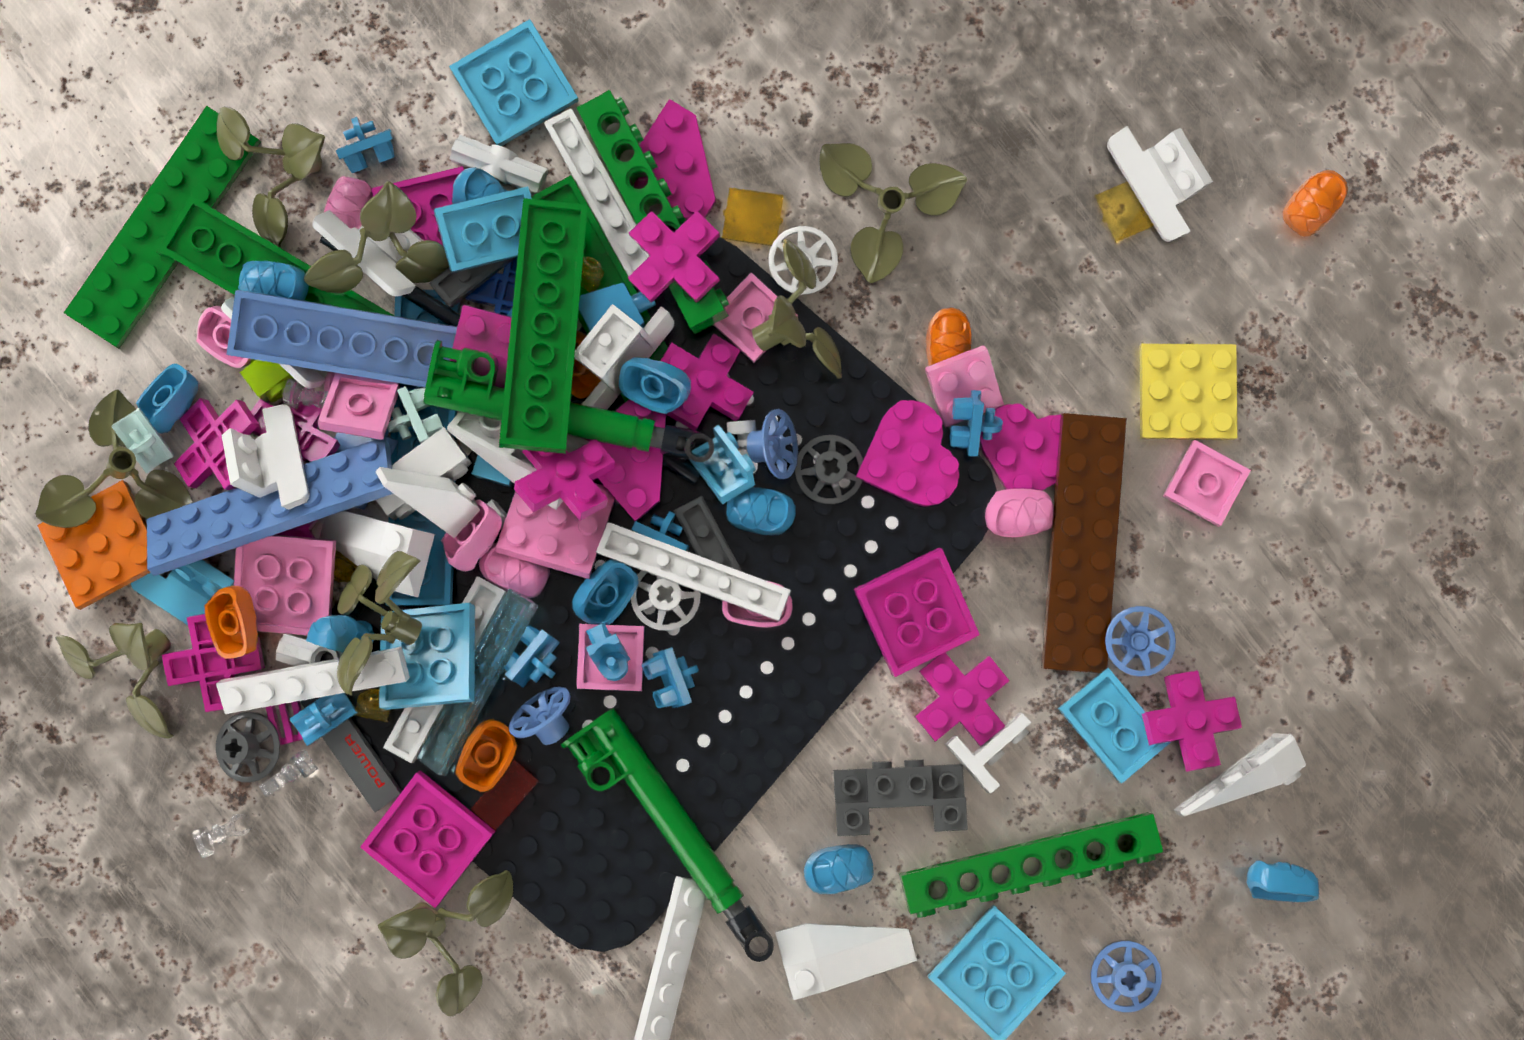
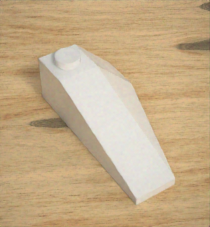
(483, 437)
(374, 541)
(836, 955)

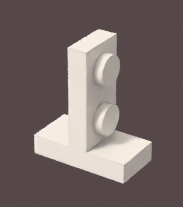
(990, 751)

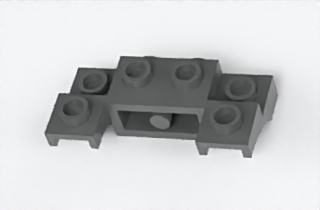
(899, 787)

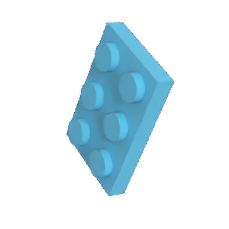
(481, 229)
(1111, 725)

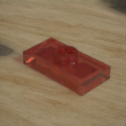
(505, 795)

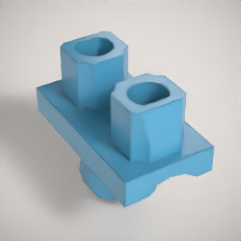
(353, 153)
(972, 410)
(666, 525)
(607, 653)
(535, 658)
(675, 677)
(323, 716)

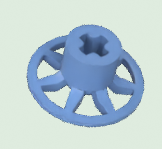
(769, 444)
(1139, 641)
(546, 719)
(1126, 977)

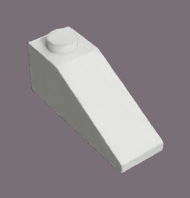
(434, 497)

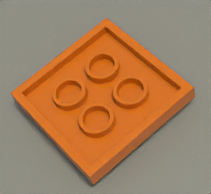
(103, 551)

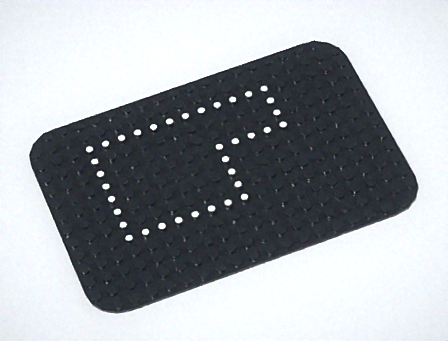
(595, 858)

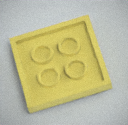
(1188, 391)

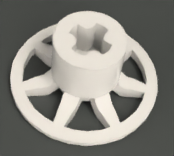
(811, 253)
(665, 597)

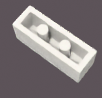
(436, 456)

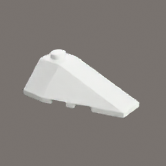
(1266, 766)

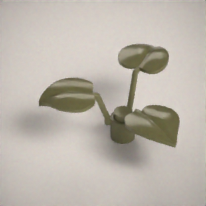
(300, 159)
(381, 217)
(875, 250)
(784, 324)
(66, 502)
(396, 624)
(142, 652)
(409, 930)

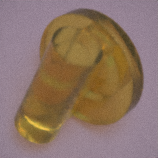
(591, 274)
(343, 568)
(369, 708)

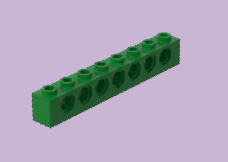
(597, 116)
(1144, 846)

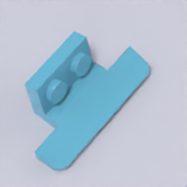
(184, 589)

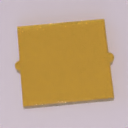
(1122, 212)
(752, 216)

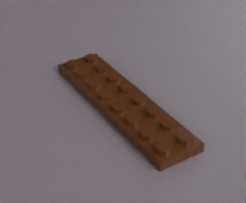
(1083, 542)

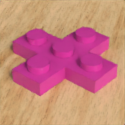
(674, 256)
(708, 382)
(312, 442)
(207, 451)
(568, 478)
(205, 664)
(962, 698)
(1191, 721)

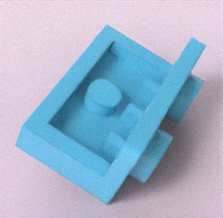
(726, 470)

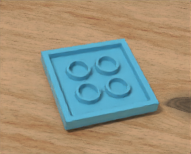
(514, 83)
(438, 661)
(996, 974)

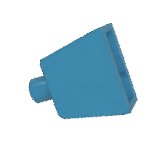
(596, 303)

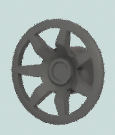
(829, 469)
(243, 747)

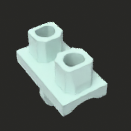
(413, 402)
(142, 440)

